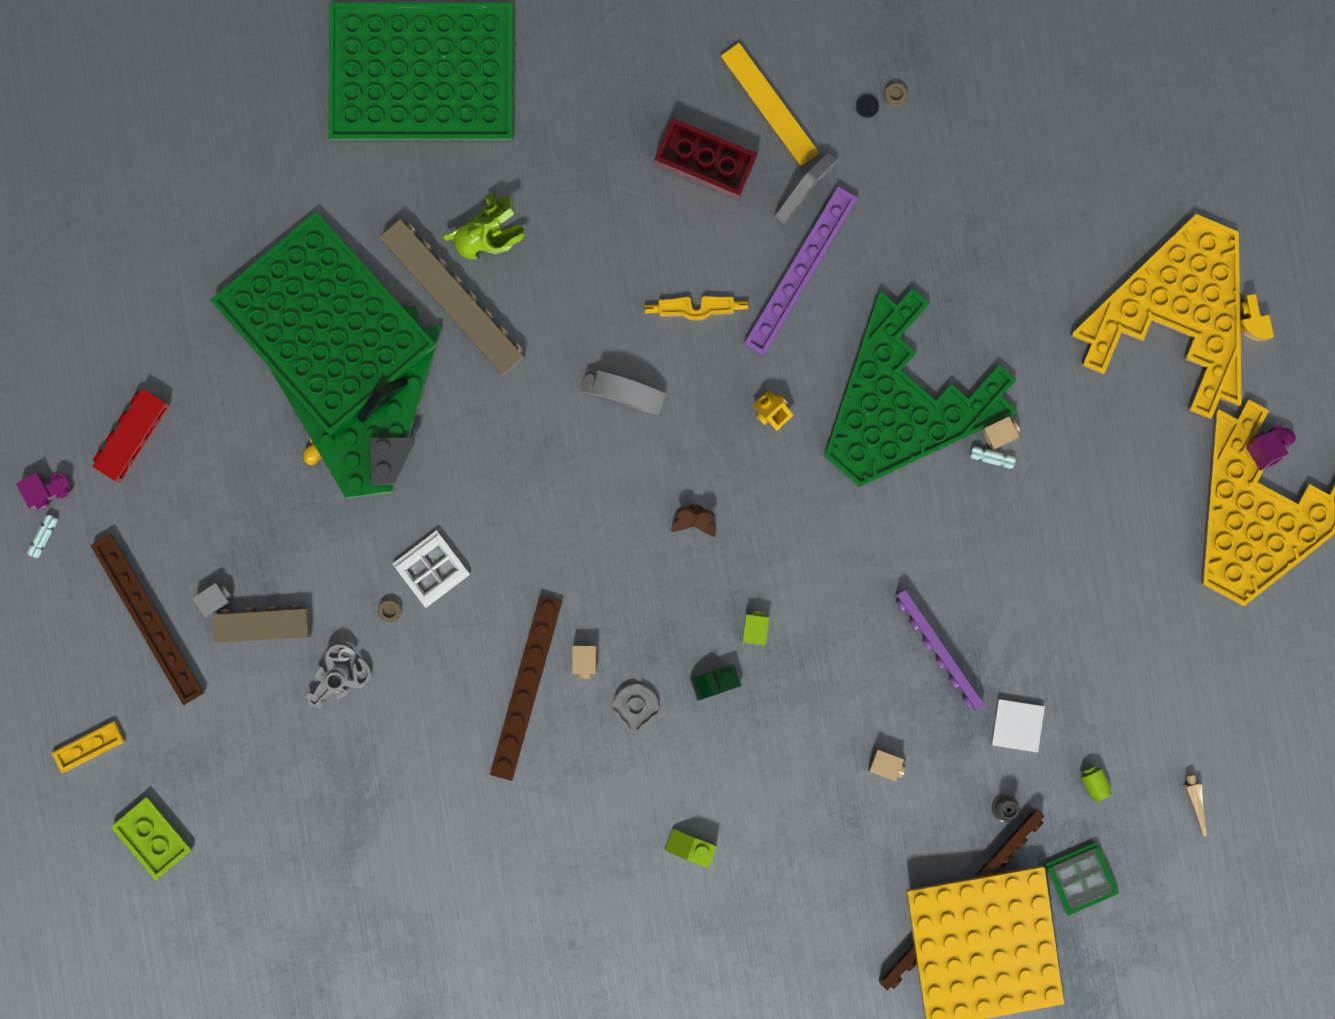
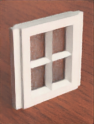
(431, 569)

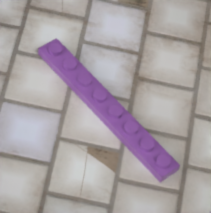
(800, 271)

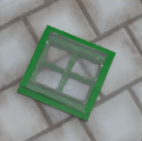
(1081, 878)

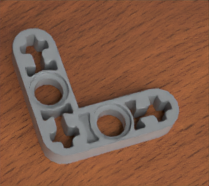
(805, 186)

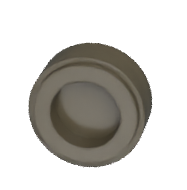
(895, 94)
(389, 611)

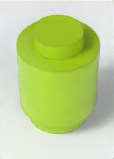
(1096, 783)

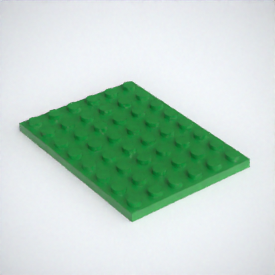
(420, 72)
(323, 323)

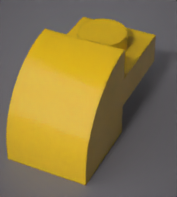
(1254, 326)

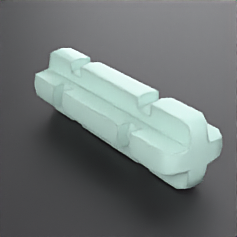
(992, 457)
(42, 536)

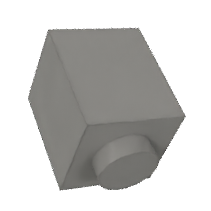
(212, 599)

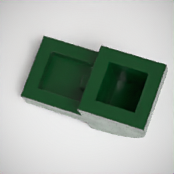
(715, 682)

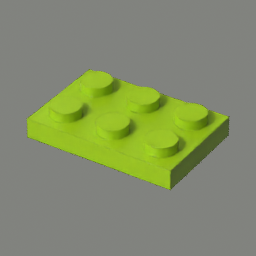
(151, 838)

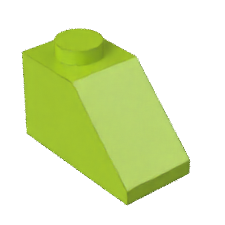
(691, 848)

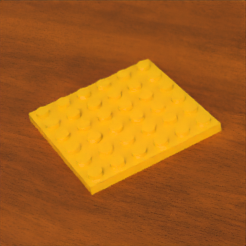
(985, 945)

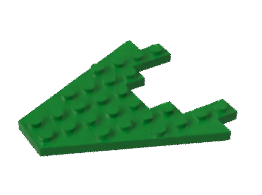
(890, 417)
(349, 448)

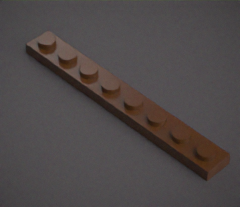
(147, 619)
(526, 688)

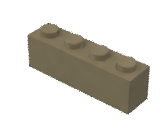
(261, 625)

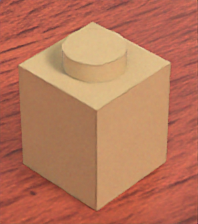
(1001, 433)
(583, 661)
(887, 765)

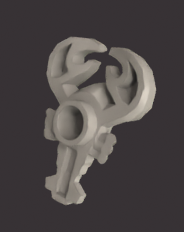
(338, 675)

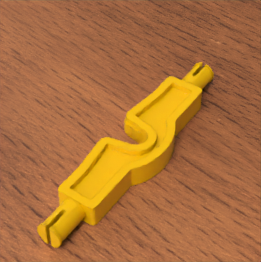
(709, 307)

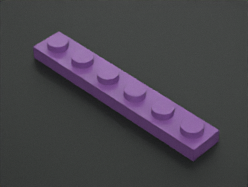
(943, 658)

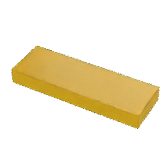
(88, 747)

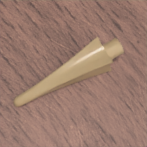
(1195, 795)

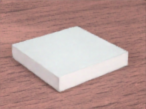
(1017, 725)

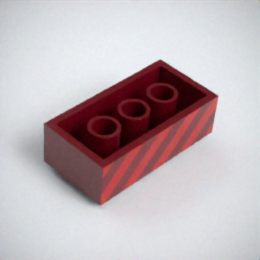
(705, 159)

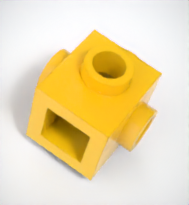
(772, 410)

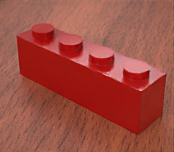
(130, 435)

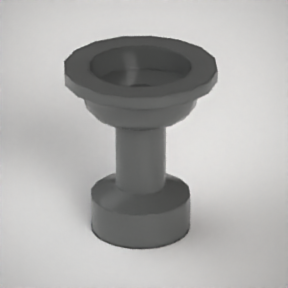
(1005, 808)

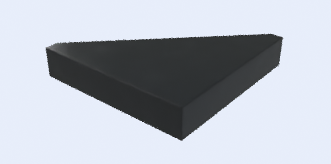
(380, 398)

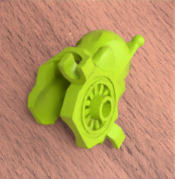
(484, 230)

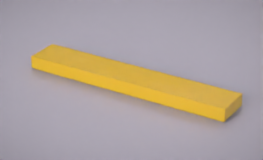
(769, 105)

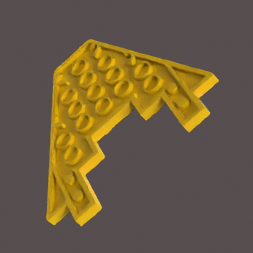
(1187, 288)
(1250, 528)

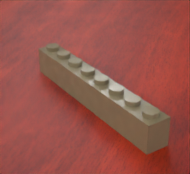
(452, 298)

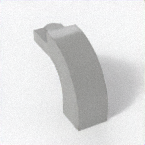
(623, 391)

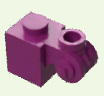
(1271, 447)
(38, 493)

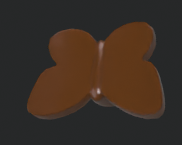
(695, 517)

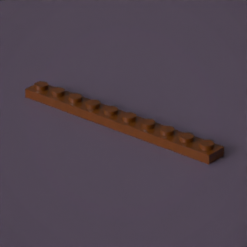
(1000, 857)

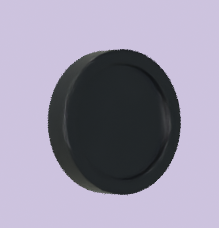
(867, 106)

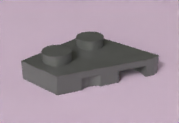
(388, 458)

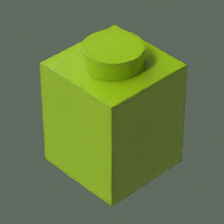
(755, 628)

